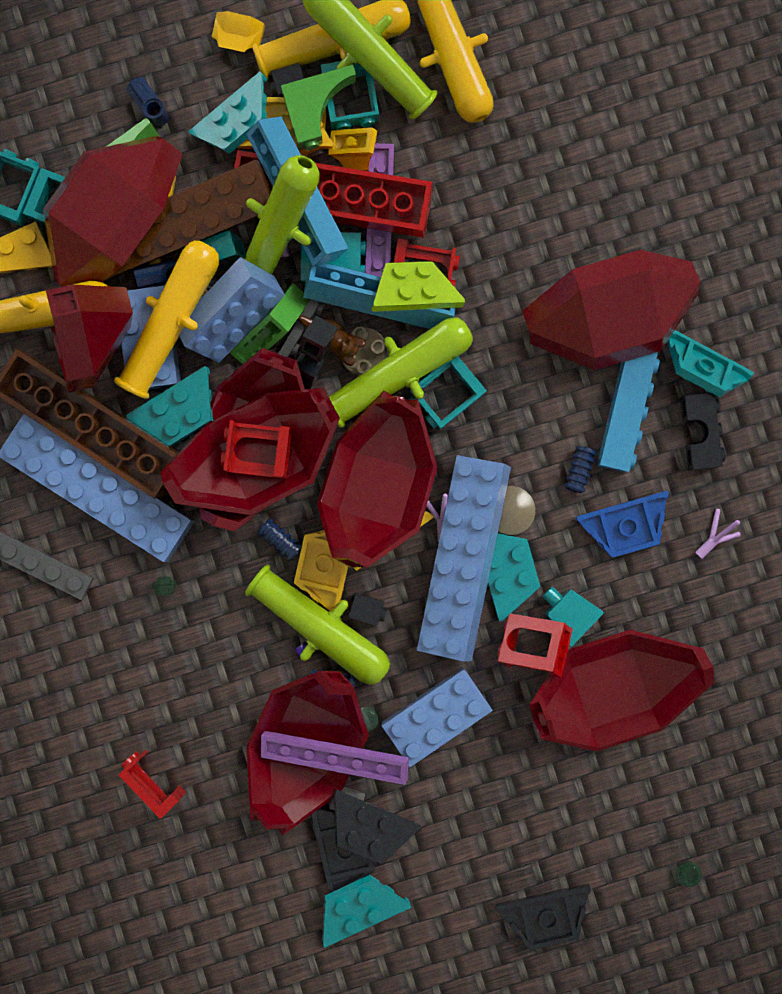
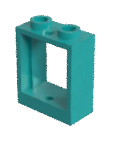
(364, 119)
(28, 166)
(40, 195)
(467, 378)

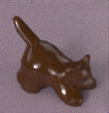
(344, 344)

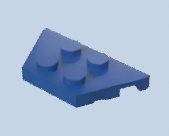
(627, 525)

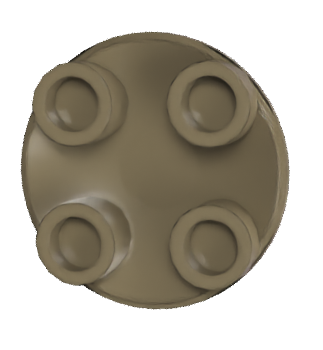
(371, 354)
(517, 511)

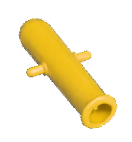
(316, 44)
(457, 59)
(29, 311)
(169, 316)

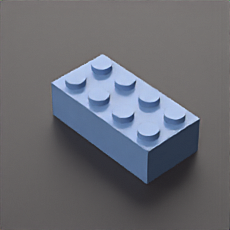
(231, 309)
(169, 372)
(436, 716)

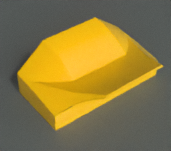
(237, 31)
(353, 147)

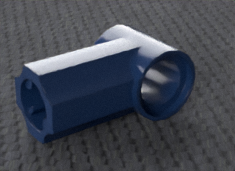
(147, 101)
(153, 274)

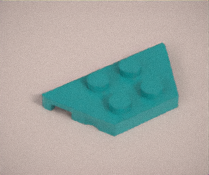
(233, 118)
(705, 366)
(177, 410)
(511, 574)
(358, 908)

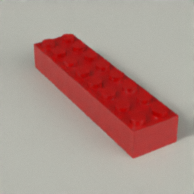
(370, 198)

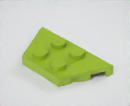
(415, 288)

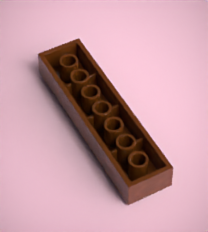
(201, 213)
(86, 423)

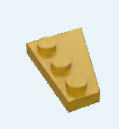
(24, 250)

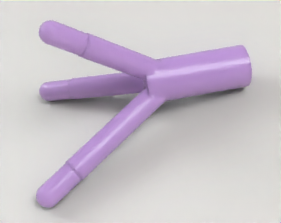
(439, 519)
(714, 540)

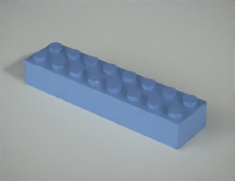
(95, 489)
(464, 558)

